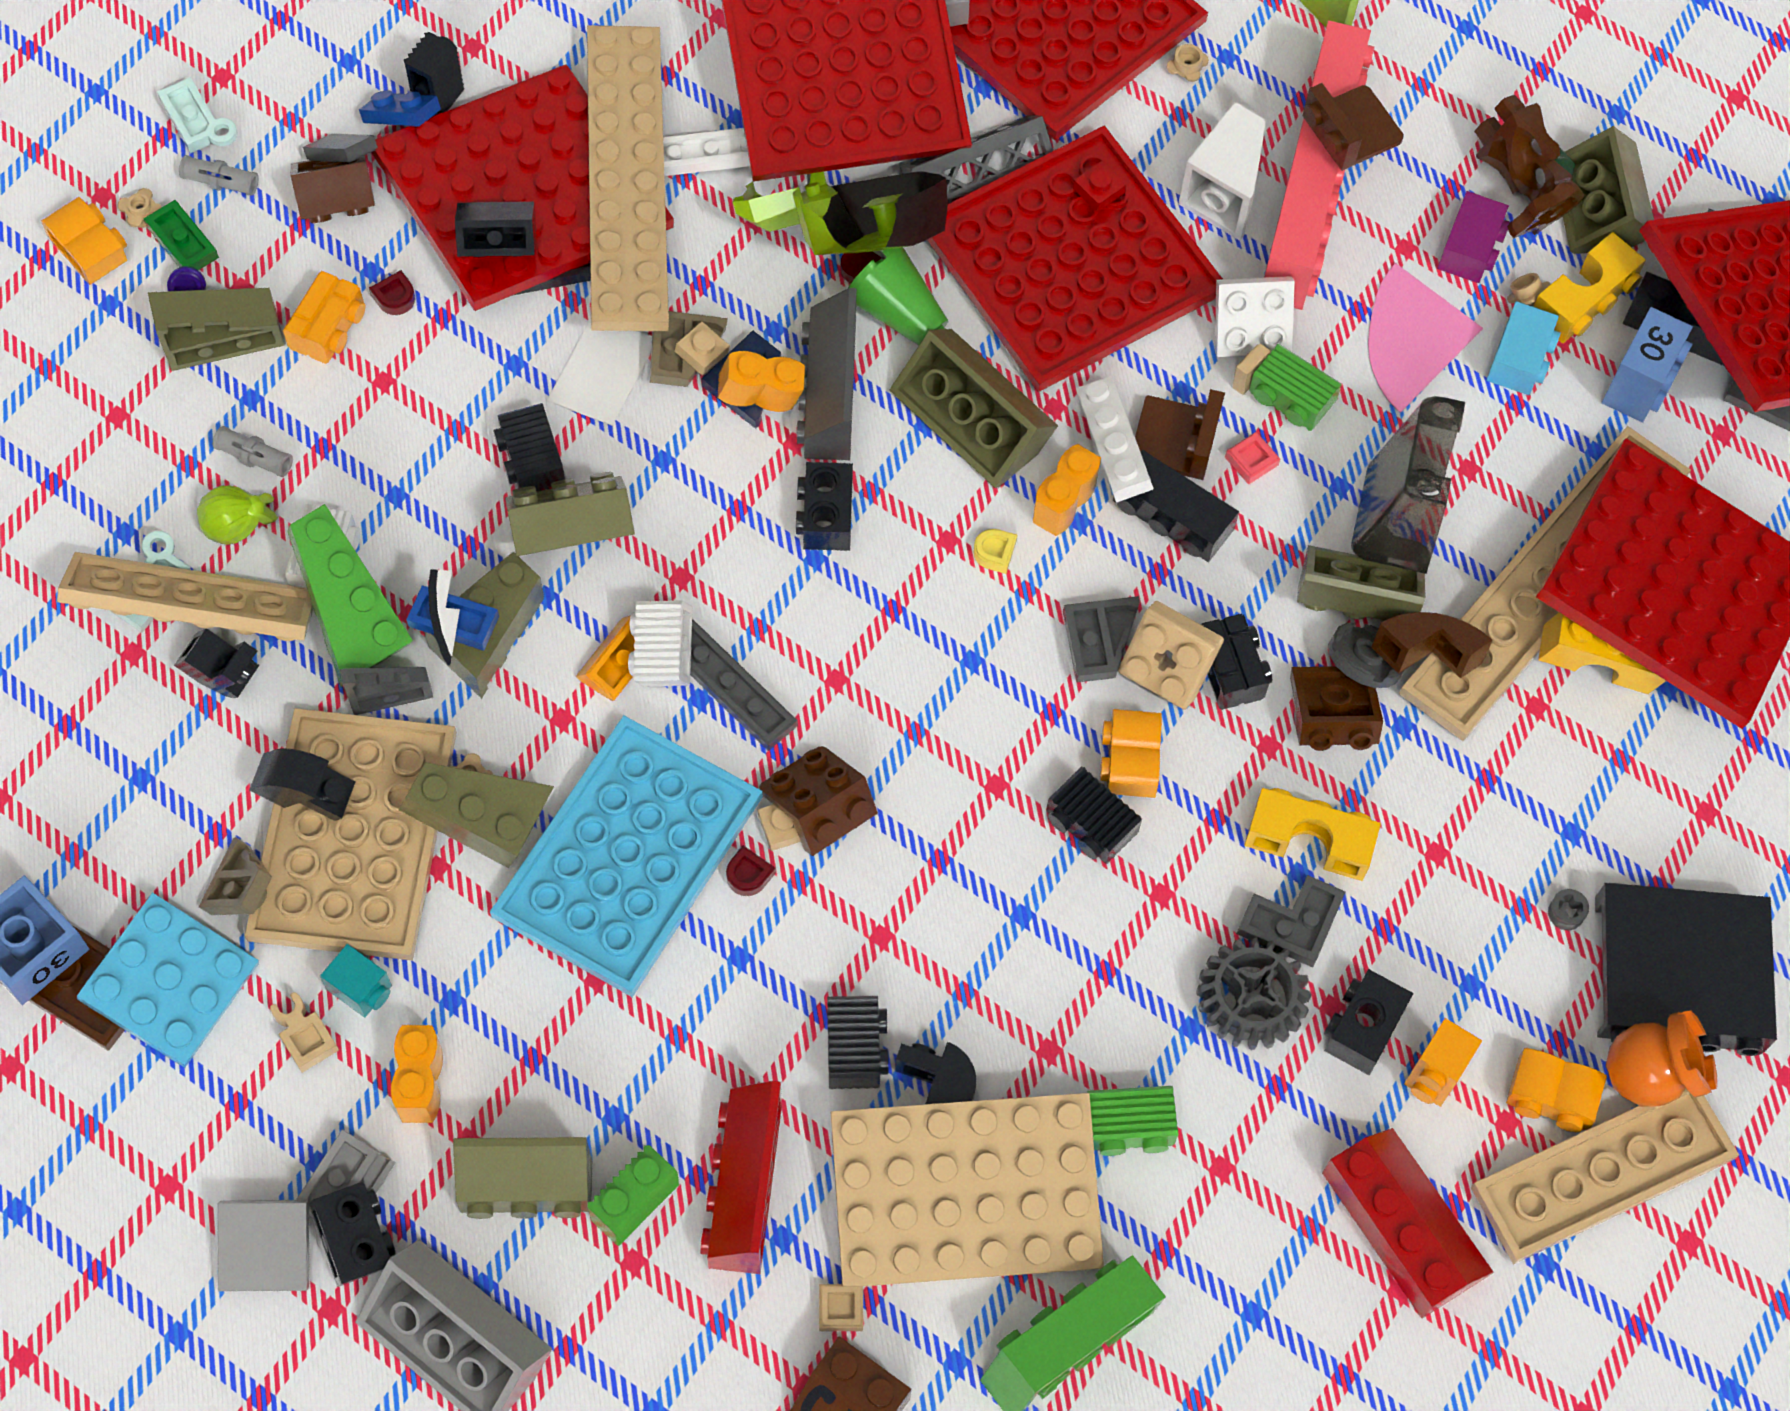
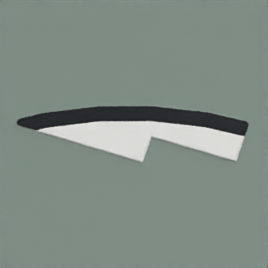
(443, 619)

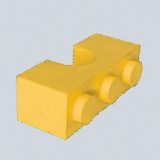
(1610, 269)
(1572, 647)
(1346, 836)

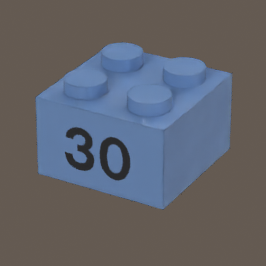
(1649, 365)
(33, 941)

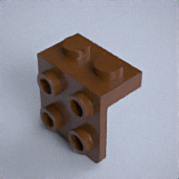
(1351, 124)
(821, 797)

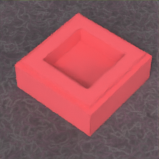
(1252, 458)

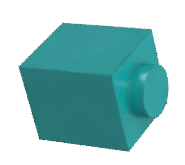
(357, 981)

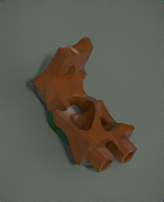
(1517, 153)

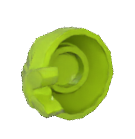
(233, 513)

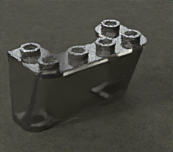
(1394, 517)

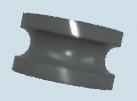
(1560, 917)

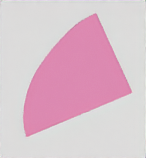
(1413, 336)

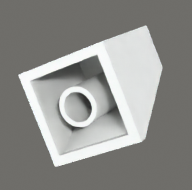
(1224, 171)

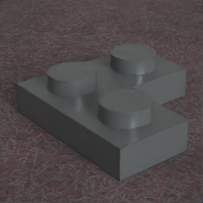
(1298, 929)

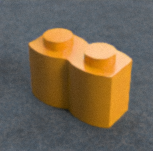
(85, 240)
(753, 379)
(1066, 489)
(1133, 753)
(414, 1081)
(1556, 1090)

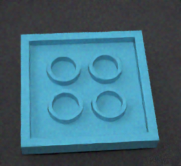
(168, 980)

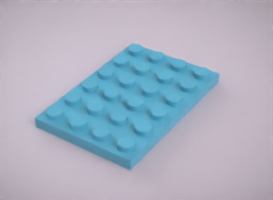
(627, 855)

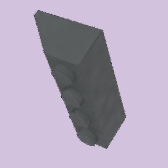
(829, 378)

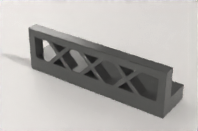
(985, 145)

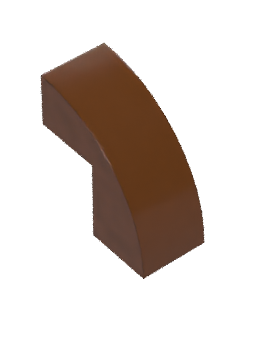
(1415, 635)

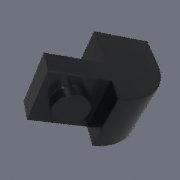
(218, 663)
(302, 778)
(950, 1075)

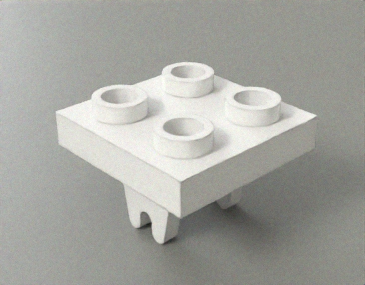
(1253, 313)

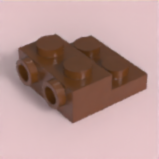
(1334, 709)

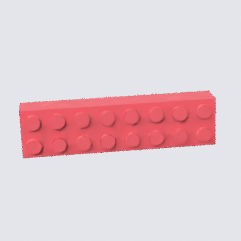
(1314, 175)

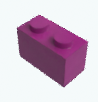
(1473, 237)

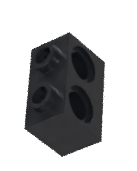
(828, 506)

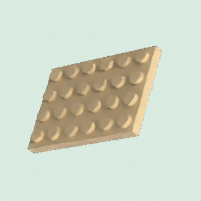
(357, 875)
(966, 1190)

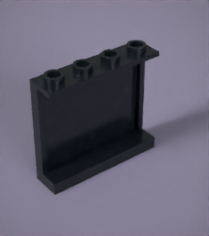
(1688, 953)

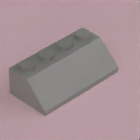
(451, 1332)

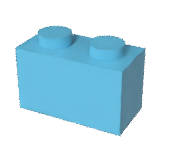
(1523, 348)

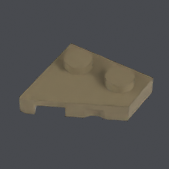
(666, 364)
(238, 883)

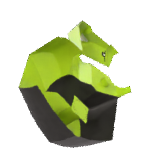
(854, 215)

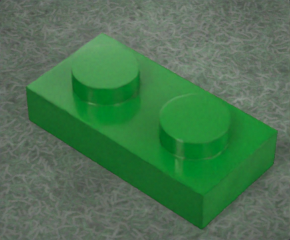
(180, 236)

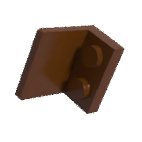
(1180, 432)

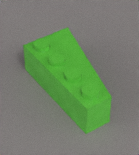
(349, 605)
(1071, 1334)

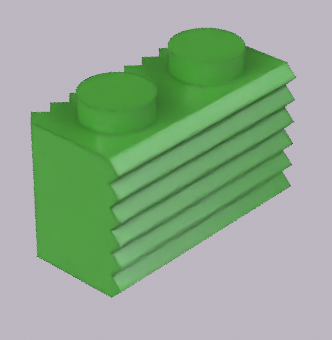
(1294, 387)
(1133, 1119)
(633, 1195)

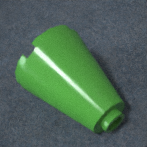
(898, 296)

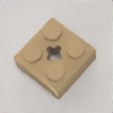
(1192, 649)

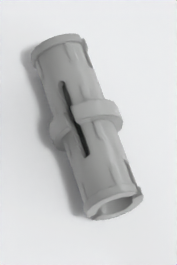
(240, 180)
(232, 442)

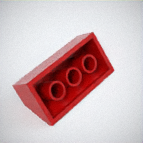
(744, 1178)
(1406, 1221)

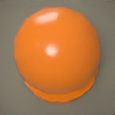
(1659, 1062)

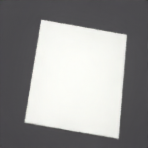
(602, 373)

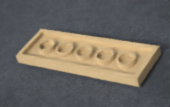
(186, 596)
(1602, 1173)

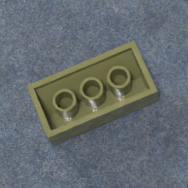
(972, 406)

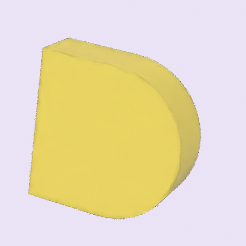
(994, 549)

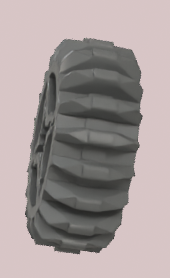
(1242, 982)

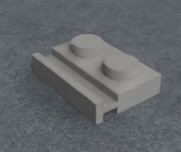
(344, 1165)

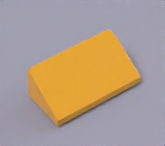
(608, 666)

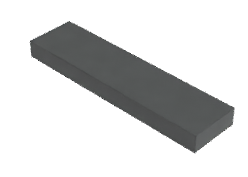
(738, 691)

